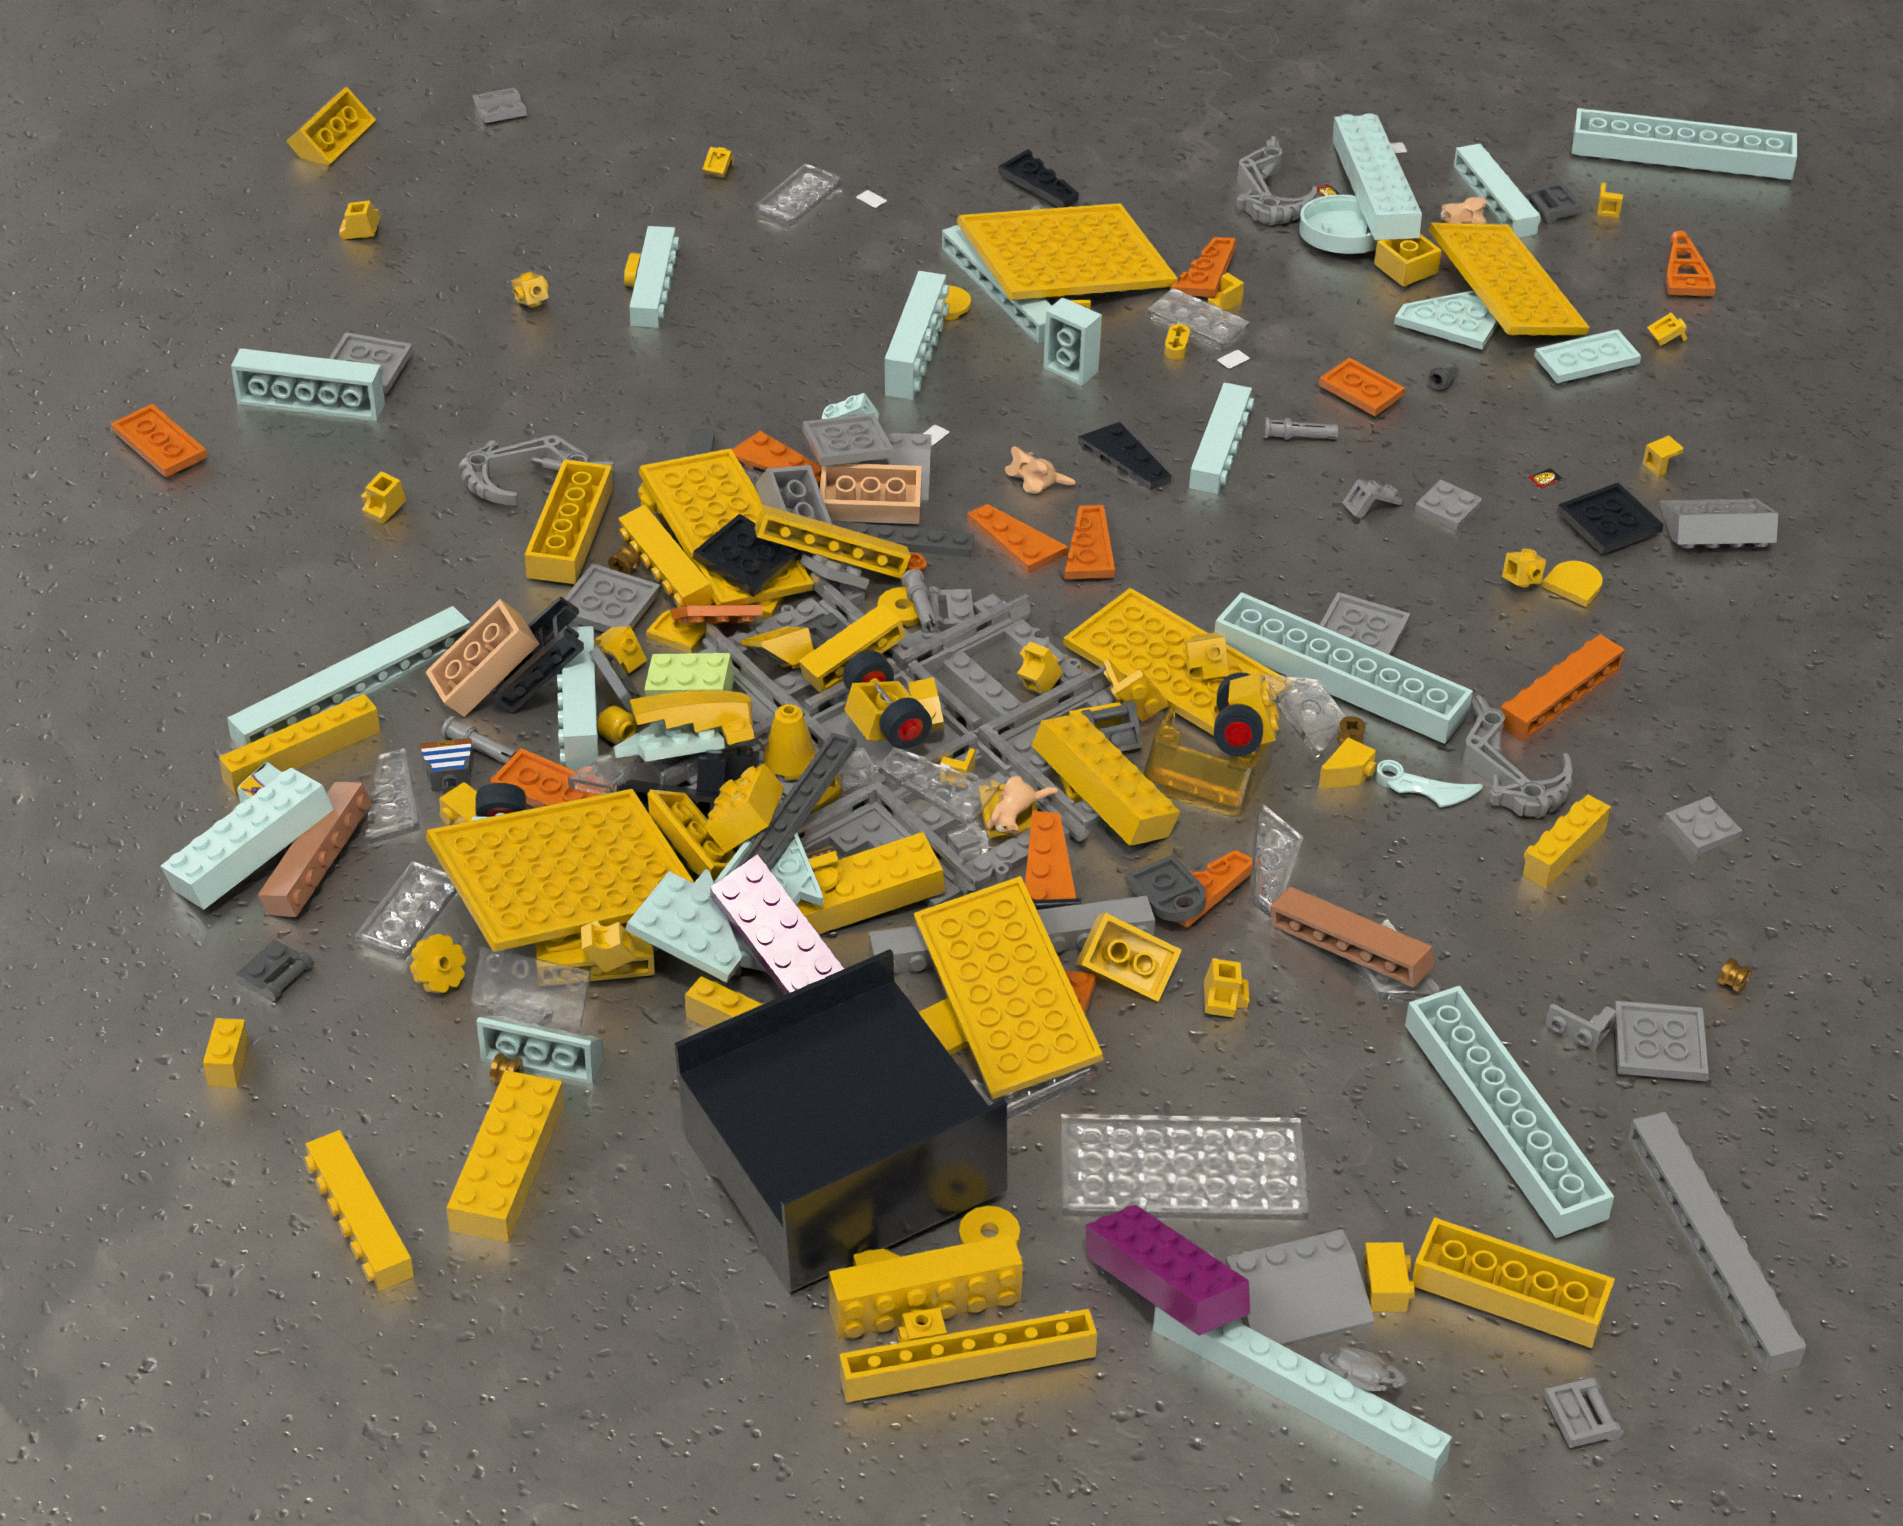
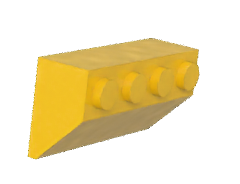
(331, 129)
(684, 827)

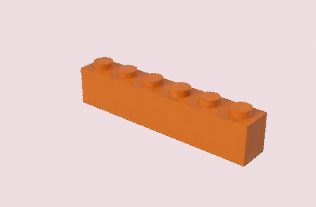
(1561, 687)

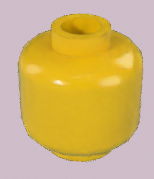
(616, 724)

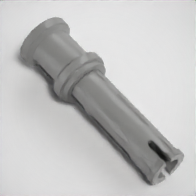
(1289, 429)
(918, 594)
(455, 730)

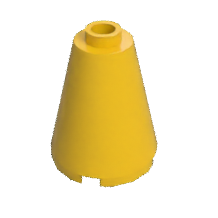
(789, 743)

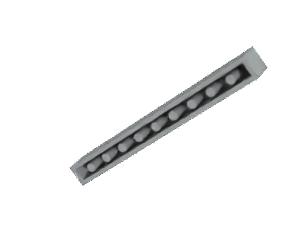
(1065, 926)
(1717, 1244)

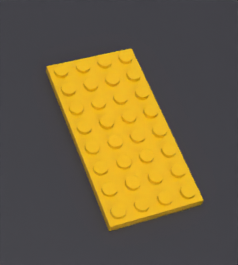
(1508, 279)
(699, 499)
(1151, 638)
(1007, 988)

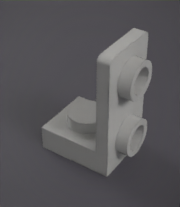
(1365, 492)
(1578, 1029)

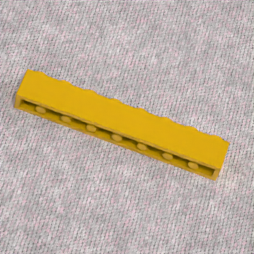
(967, 1355)

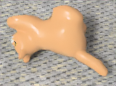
(1466, 212)
(1037, 473)
(1015, 799)

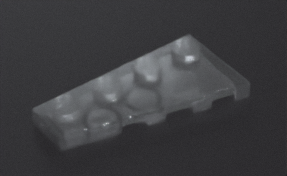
(949, 790)
(1273, 858)

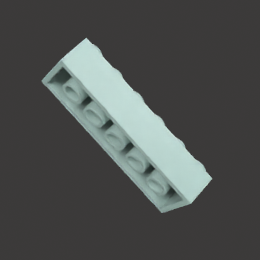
(916, 335)
(308, 384)
(579, 704)
(247, 838)

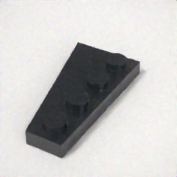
(1034, 177)
(1126, 453)

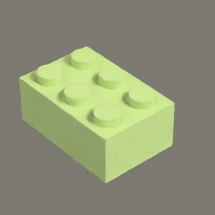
(689, 673)

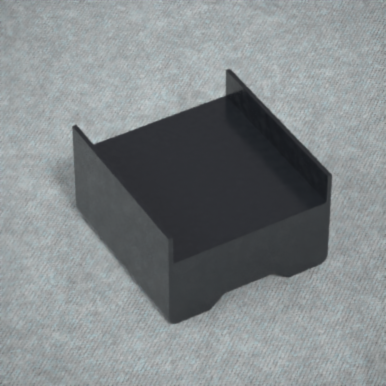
(838, 1121)

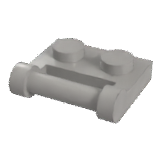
(958, 606)
(1576, 1418)

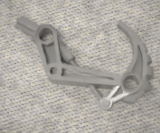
(1258, 200)
(494, 461)
(1509, 785)

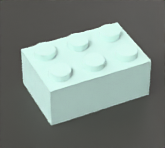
(1072, 341)

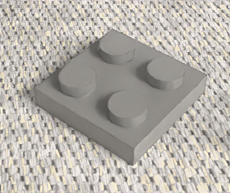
(1448, 505)
(835, 570)
(1703, 825)

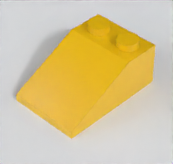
(1128, 957)

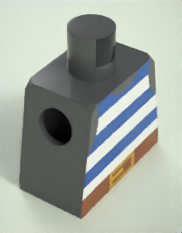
(447, 763)

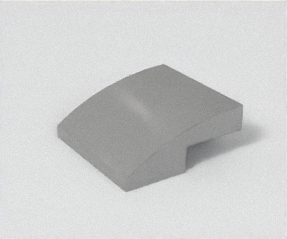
(499, 105)

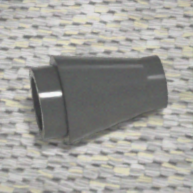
(1441, 376)

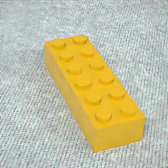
(569, 522)
(1105, 779)
(877, 883)
(505, 1156)
(953, 1278)
(1512, 1282)

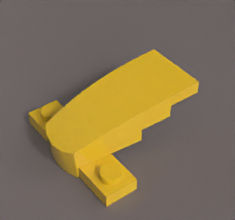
(702, 709)

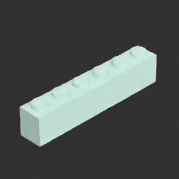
(1499, 191)
(654, 277)
(1221, 438)

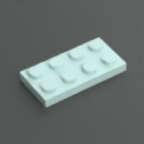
(1587, 356)

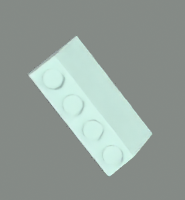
(541, 1048)

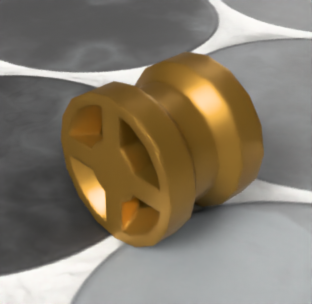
(624, 560)
(1352, 728)
(1735, 975)
(502, 1063)

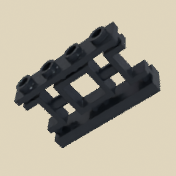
(555, 650)

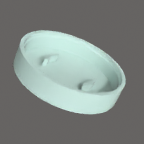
(1336, 225)

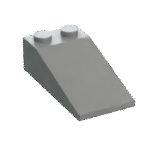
(793, 491)

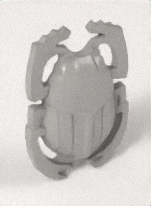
(1362, 1369)

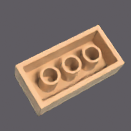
(872, 493)
(482, 658)

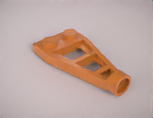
(1687, 284)

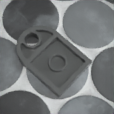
(615, 676)
(1168, 887)

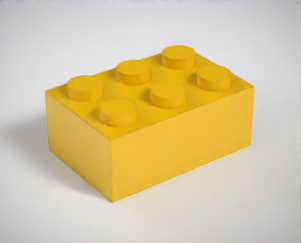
(744, 807)

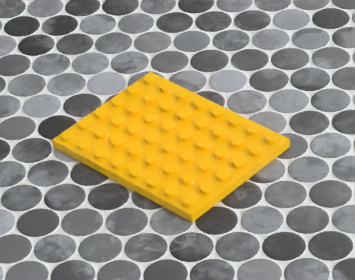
(1066, 251)
(555, 867)

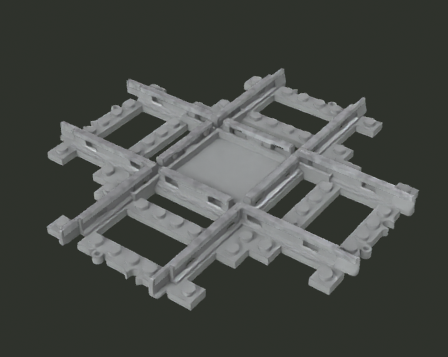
(860, 817)

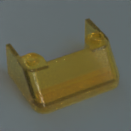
(1203, 778)

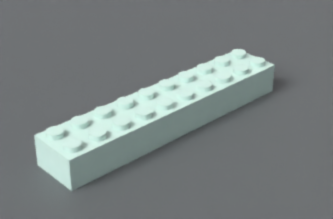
(1684, 144)
(1376, 177)
(1345, 667)
(1509, 1112)

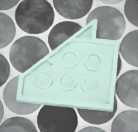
(1452, 317)
(661, 743)
(790, 870)
(688, 925)

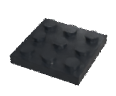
(1610, 518)
(743, 557)

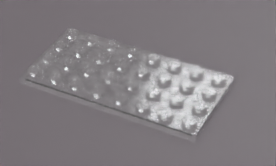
(1184, 1166)

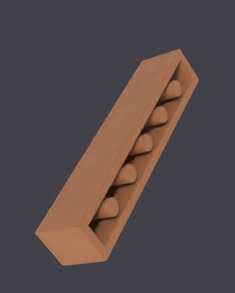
(314, 851)
(1352, 936)

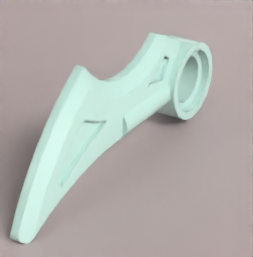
(1440, 792)

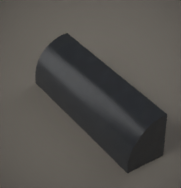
(702, 799)

